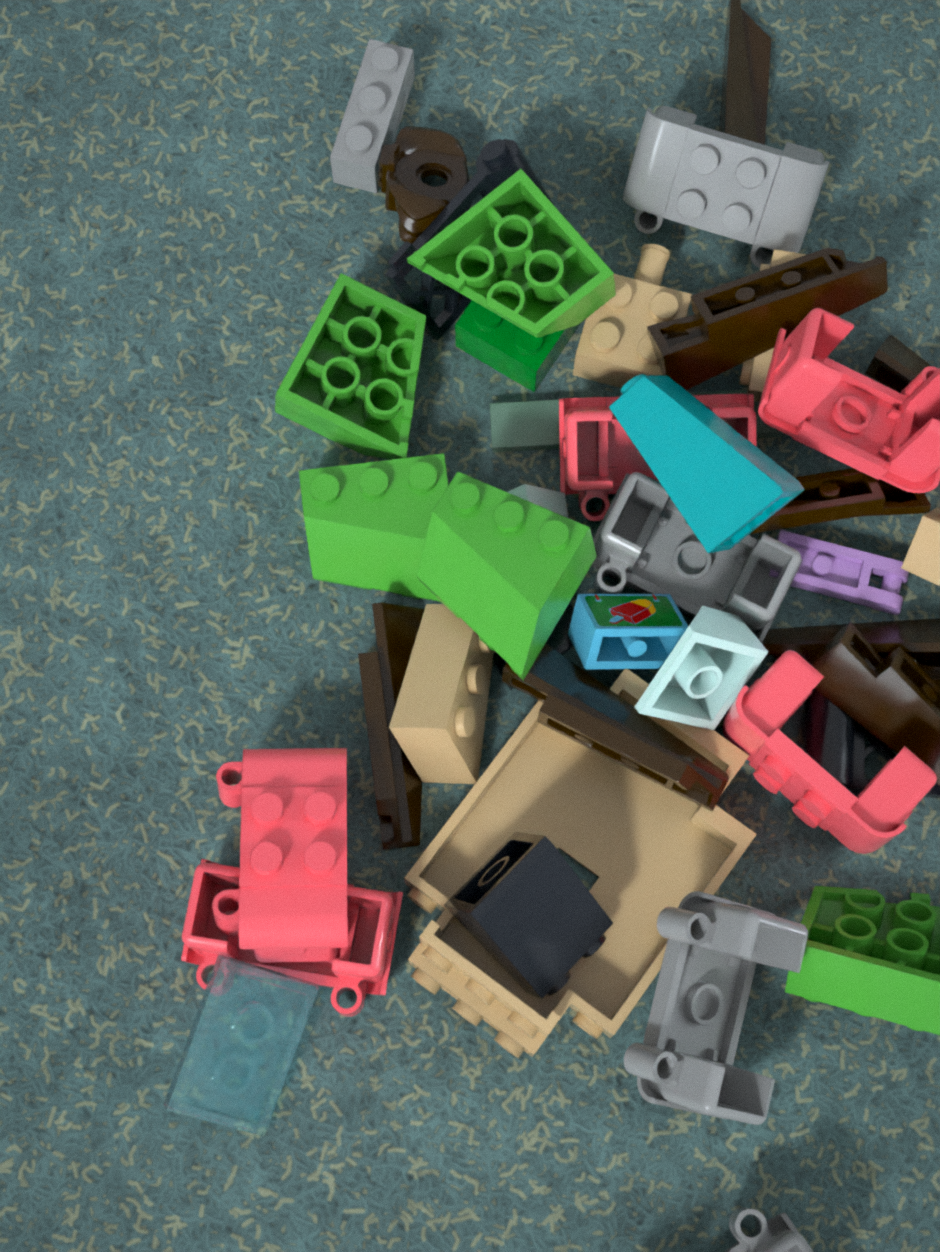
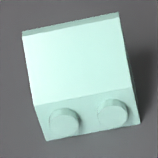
(704, 671)

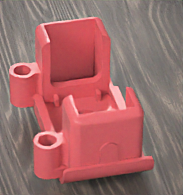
(850, 414)
(600, 453)
(818, 798)
(290, 853)
(356, 968)

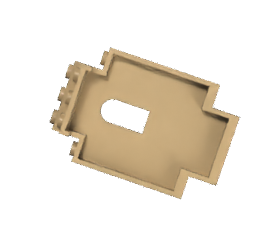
(615, 823)

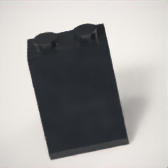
(531, 913)

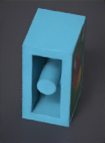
(625, 630)

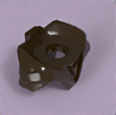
(406, 162)

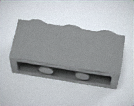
(372, 114)

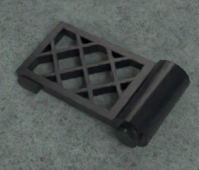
(494, 166)
(839, 743)

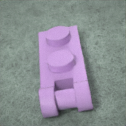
(846, 573)

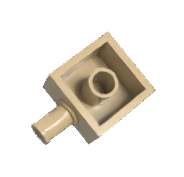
(616, 335)

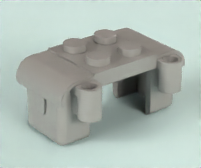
(722, 183)
(655, 552)
(704, 1003)

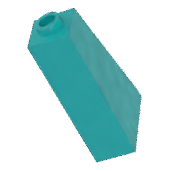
(703, 463)

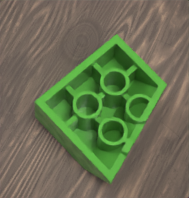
(520, 260)
(357, 371)
(372, 521)
(504, 566)
(872, 956)

